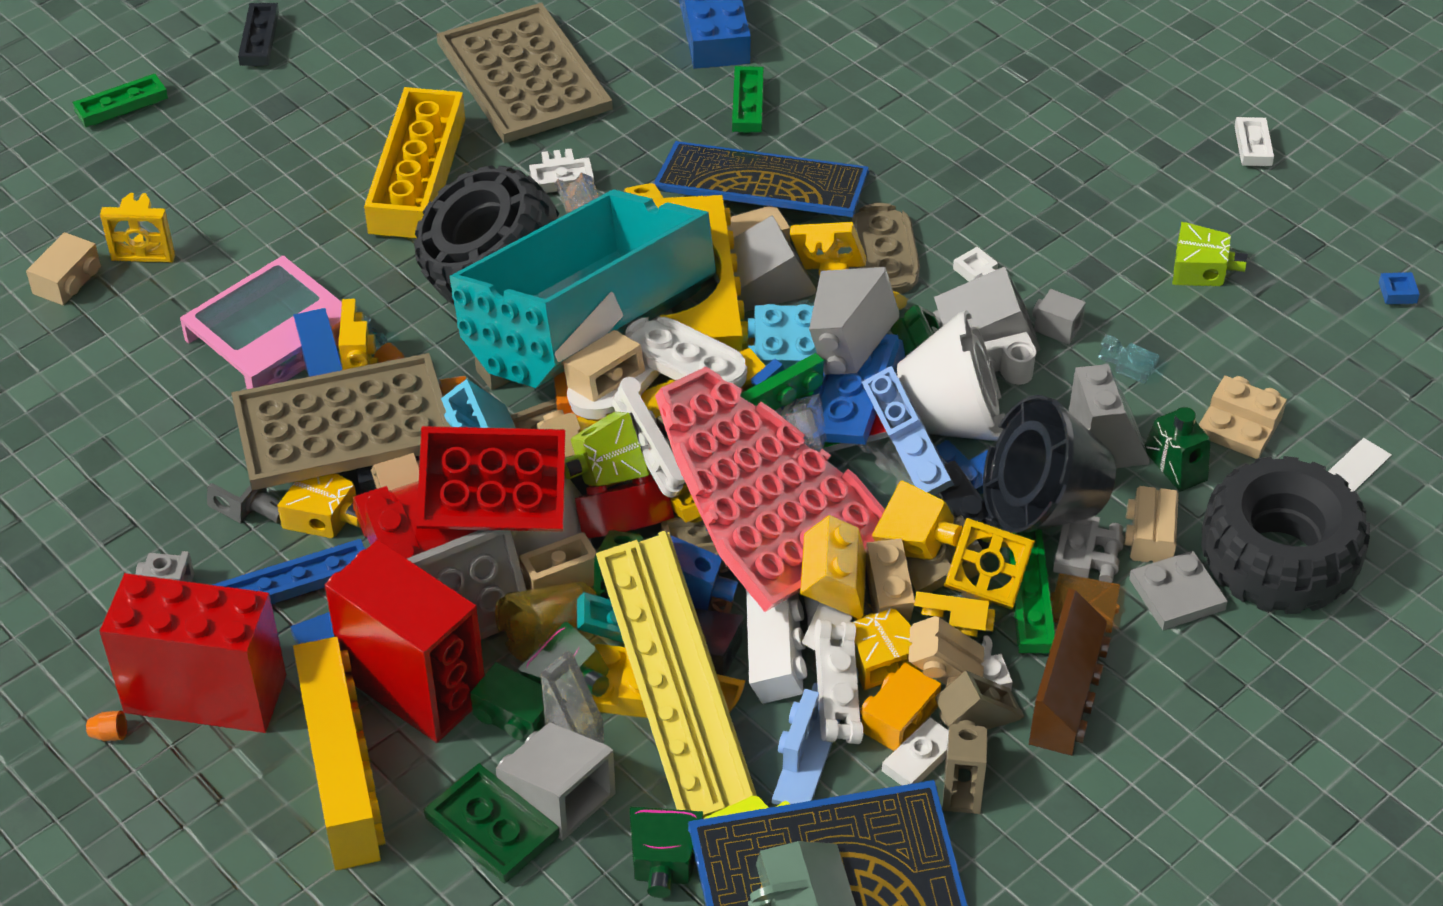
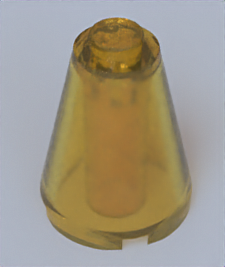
(536, 614)

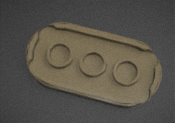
(888, 243)

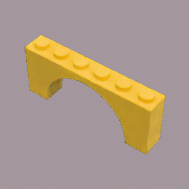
(721, 312)

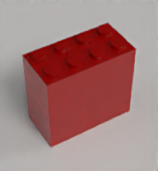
(407, 639)
(194, 652)

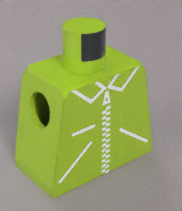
(1204, 257)
(607, 452)

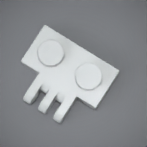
(559, 168)

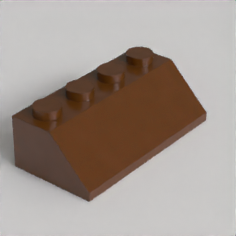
(1068, 677)

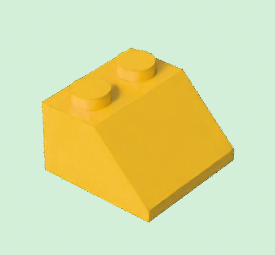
(834, 566)

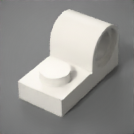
(1013, 357)

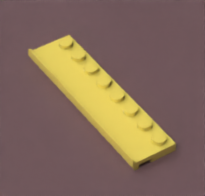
(675, 675)

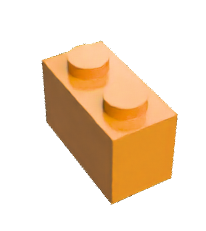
(899, 706)

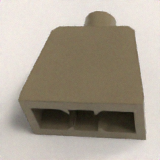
(965, 751)

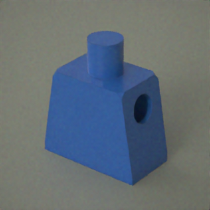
(702, 574)

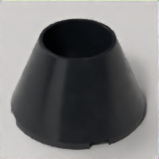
(1045, 469)

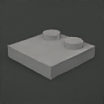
(1178, 590)

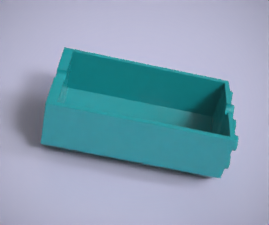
(542, 287)

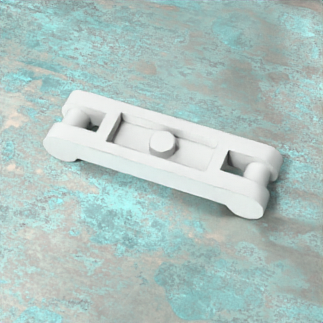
(654, 447)
(837, 682)

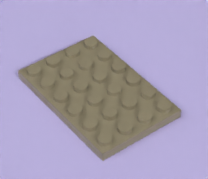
(524, 72)
(337, 420)

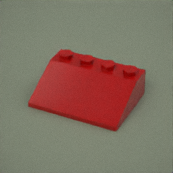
(491, 479)

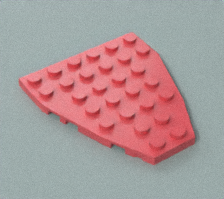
(757, 482)

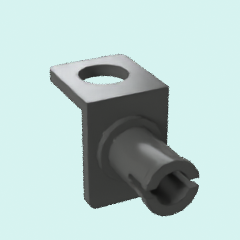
(240, 507)

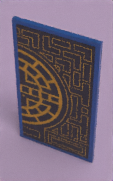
(762, 178)
(887, 839)

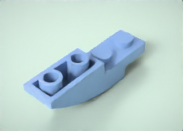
(907, 432)

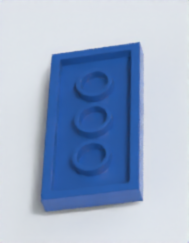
(845, 402)

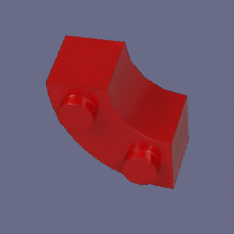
(622, 507)

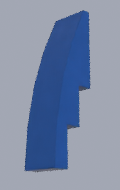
(317, 342)

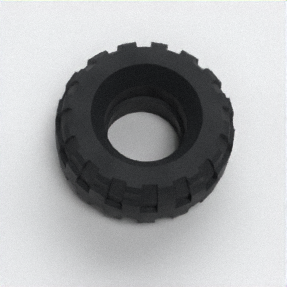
(476, 219)
(1291, 500)

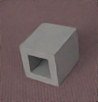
(1059, 316)

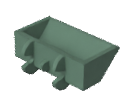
(802, 876)

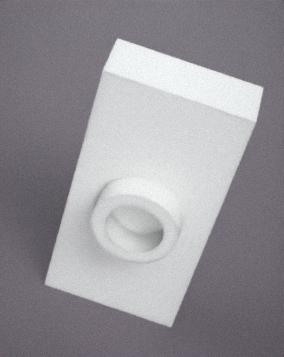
(1254, 141)
(918, 754)

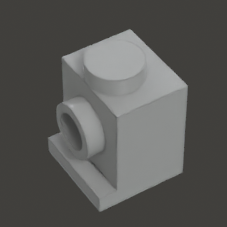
(167, 566)

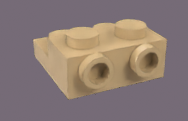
(1243, 416)

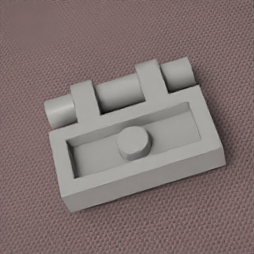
(1077, 553)

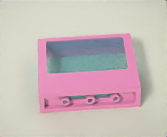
(256, 324)

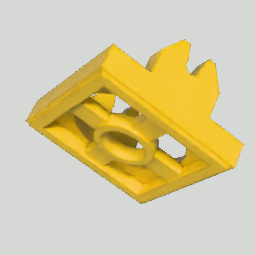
(829, 239)
(157, 246)
(998, 538)

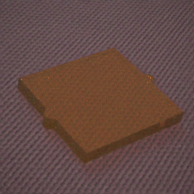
(1097, 593)

